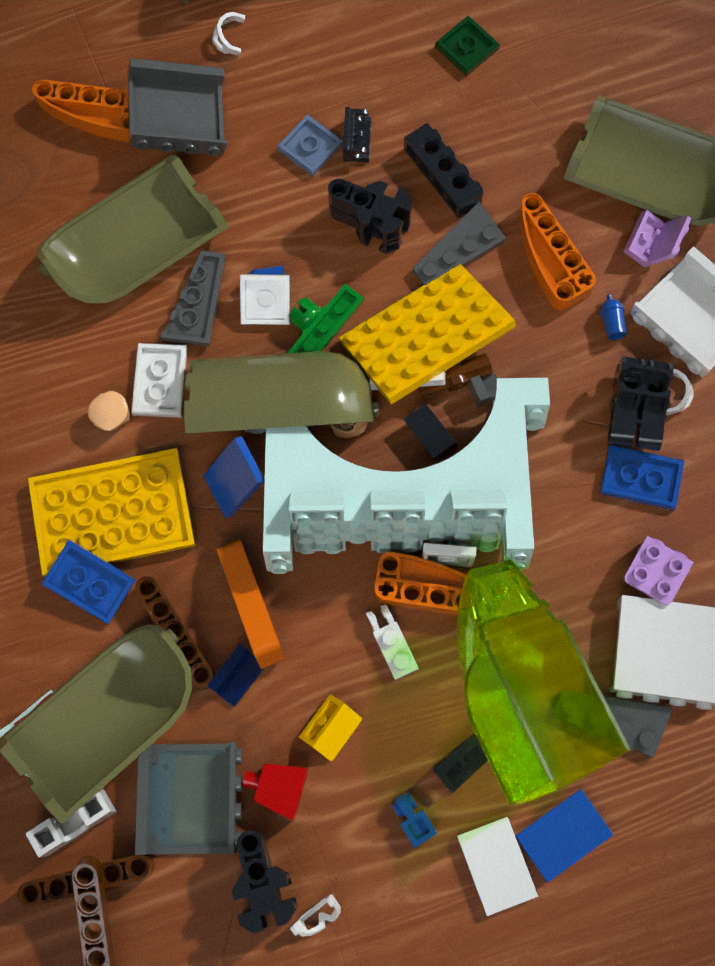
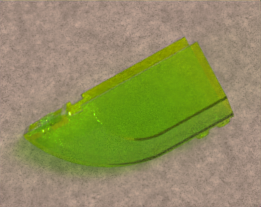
(529, 688)

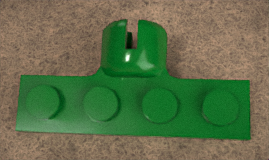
(323, 324)

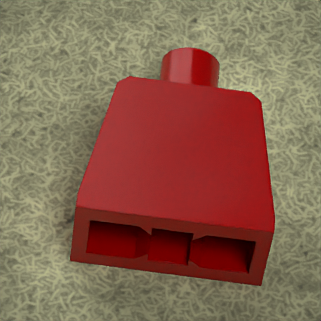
(278, 787)

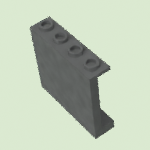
(175, 107)

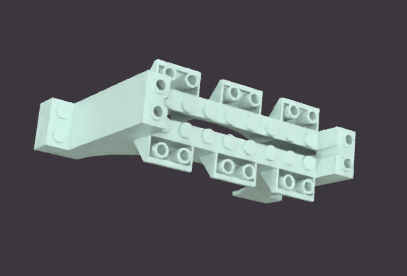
(467, 499)

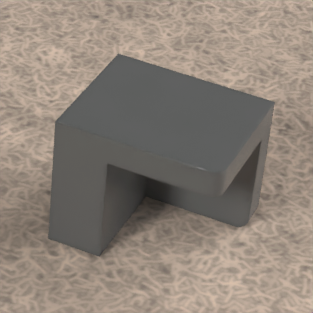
(483, 389)

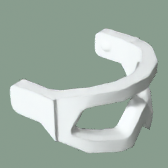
(217, 32)
(685, 403)
(299, 926)

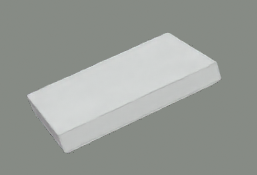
(159, 380)
(497, 866)

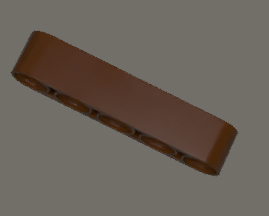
(169, 621)
(46, 890)
(92, 913)

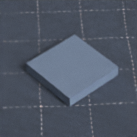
(310, 145)

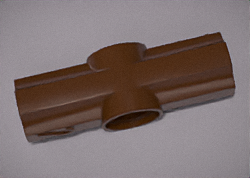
(460, 374)

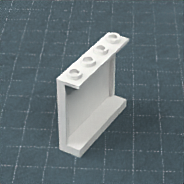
(683, 312)
(665, 652)

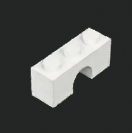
(51, 835)

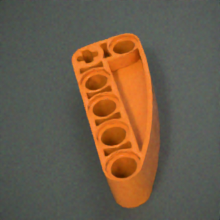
(92, 117)
(548, 261)
(424, 577)
(250, 604)

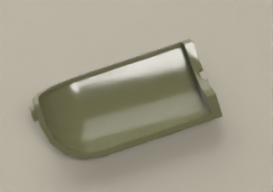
(646, 162)
(130, 234)
(276, 392)
(100, 719)

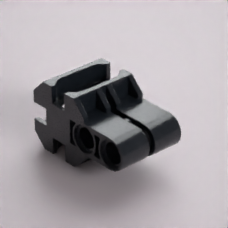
(371, 212)
(648, 405)
(262, 893)

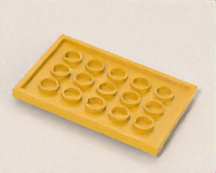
(426, 333)
(113, 509)

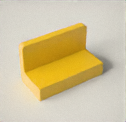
(330, 727)

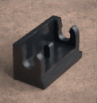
(356, 135)
(430, 432)
(461, 764)

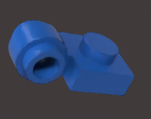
(417, 826)

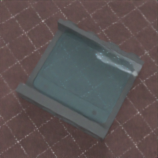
(188, 799)

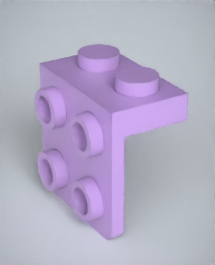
(655, 240)
(658, 570)

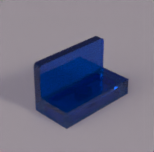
(236, 676)

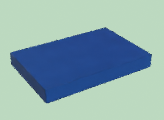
(233, 477)
(642, 477)
(88, 581)
(564, 835)

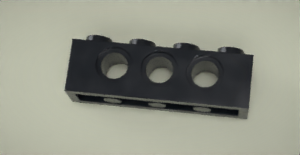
(459, 200)

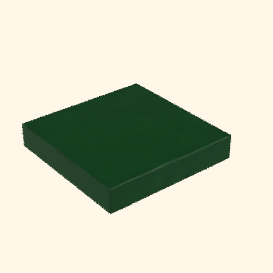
(467, 45)

